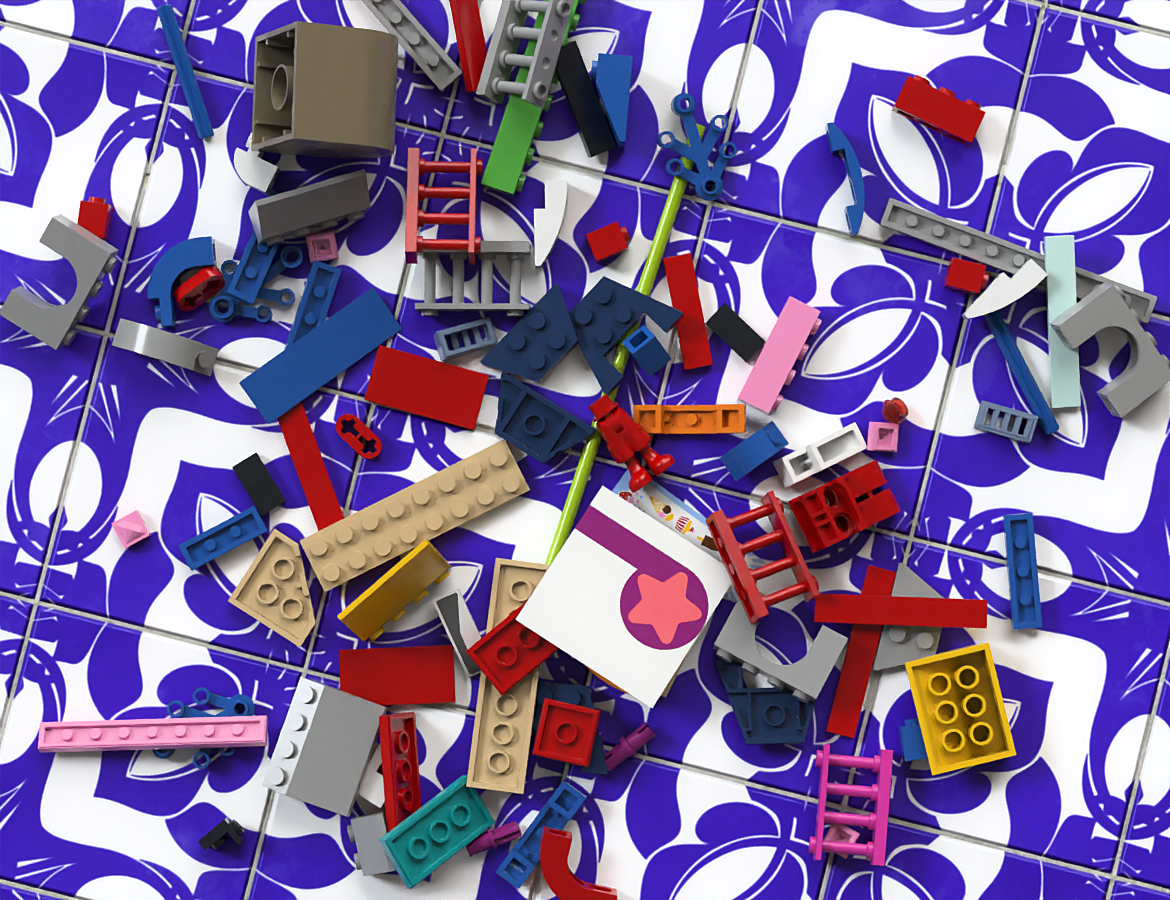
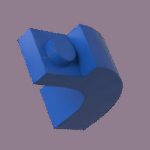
(171, 267)

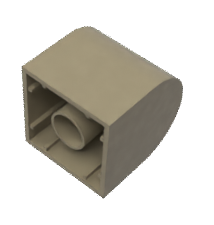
(325, 91)

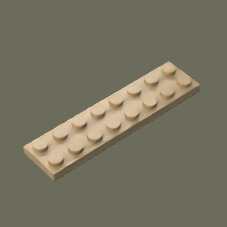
(414, 515)
(506, 721)

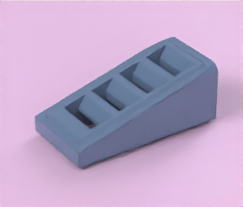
(441, 345)
(1008, 412)

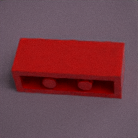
(939, 110)

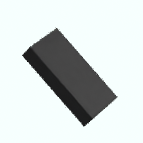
(735, 332)
(259, 484)

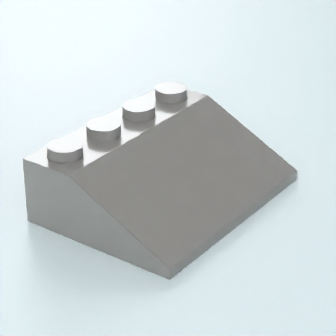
(324, 746)

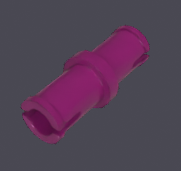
(629, 746)

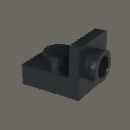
(217, 834)

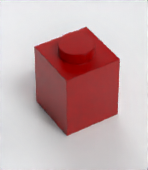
(95, 217)
(608, 241)
(966, 276)

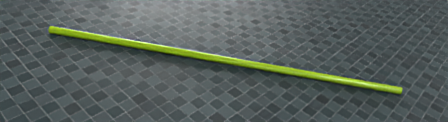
(621, 358)

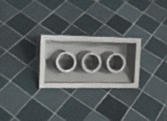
(310, 207)

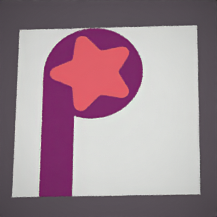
(626, 596)

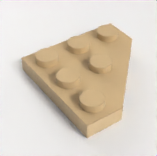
(278, 590)

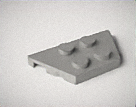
(903, 642)

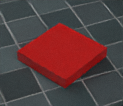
(566, 732)

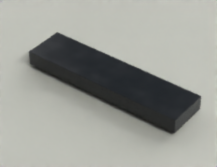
(583, 101)

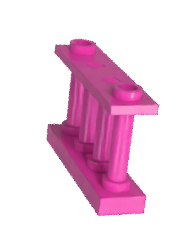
(874, 821)

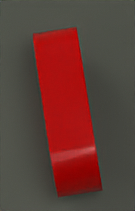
(199, 288)
(354, 441)

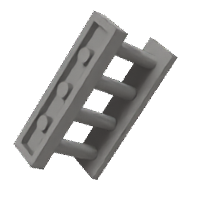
(504, 45)
(489, 249)

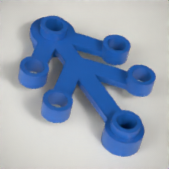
(698, 151)
(263, 293)
(214, 699)

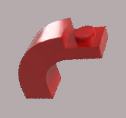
(554, 854)

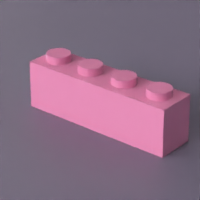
(778, 356)

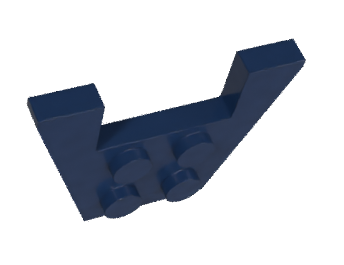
(607, 317)
(577, 695)
(765, 714)

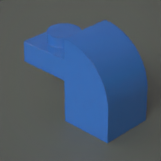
(754, 450)

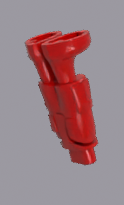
(624, 439)

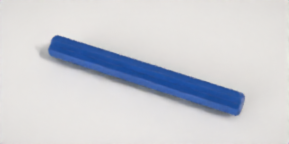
(185, 71)
(1021, 372)

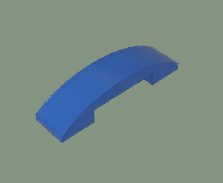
(837, 144)
(554, 814)

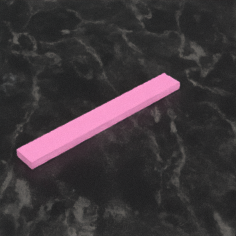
(153, 734)

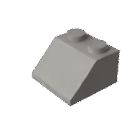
(366, 832)

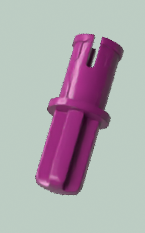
(494, 838)

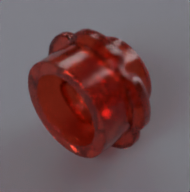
(895, 410)

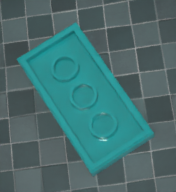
(436, 831)

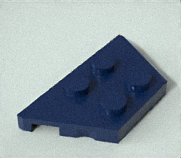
(536, 340)
(535, 422)

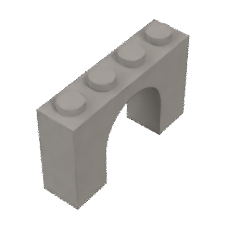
(91, 261)
(1146, 368)
(803, 677)

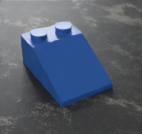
(612, 82)

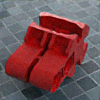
(831, 509)

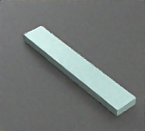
(1060, 298)

